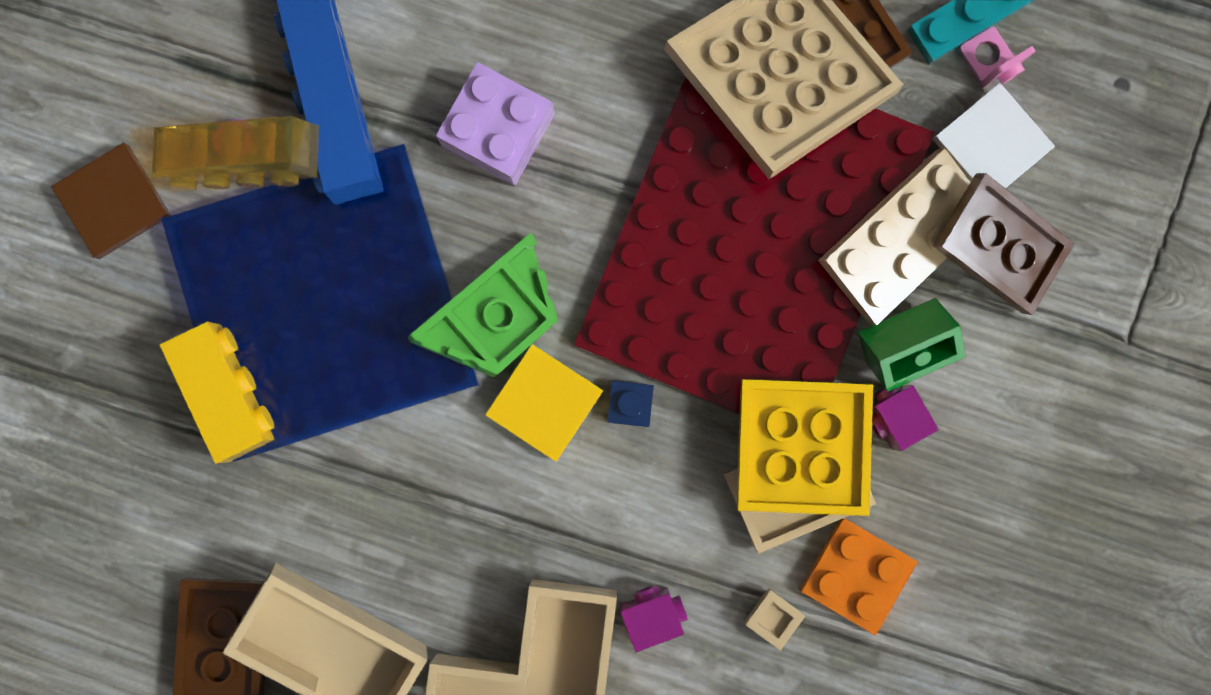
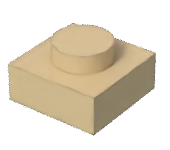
(774, 619)

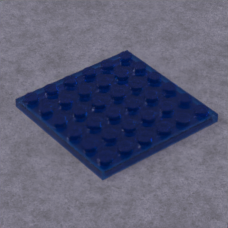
(322, 298)

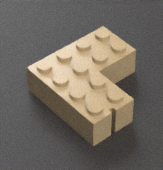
(322, 642)
(561, 648)

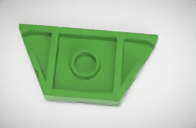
(494, 314)

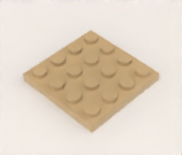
(782, 74)

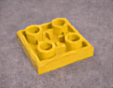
(544, 402)

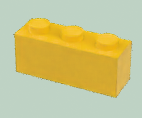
(218, 391)

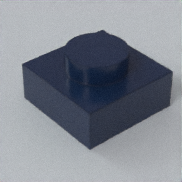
(630, 403)

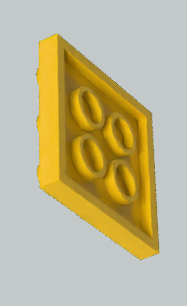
(804, 447)

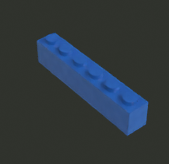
(328, 98)

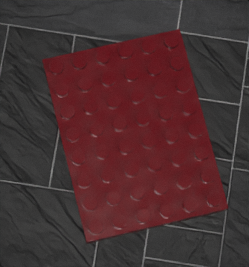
(724, 264)

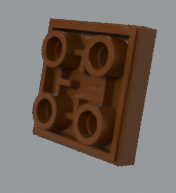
(111, 201)

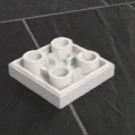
(995, 138)

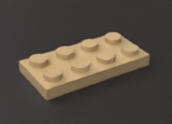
(894, 242)

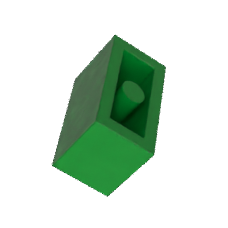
(912, 344)

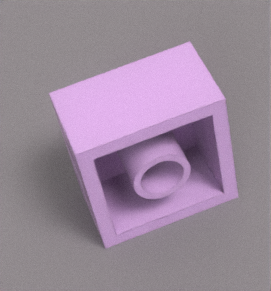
(495, 124)

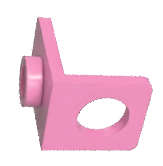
(1006, 65)

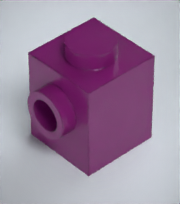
(901, 417)
(653, 617)

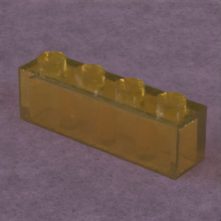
(236, 152)

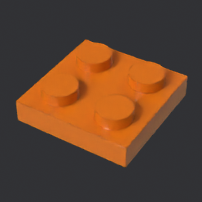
(858, 576)

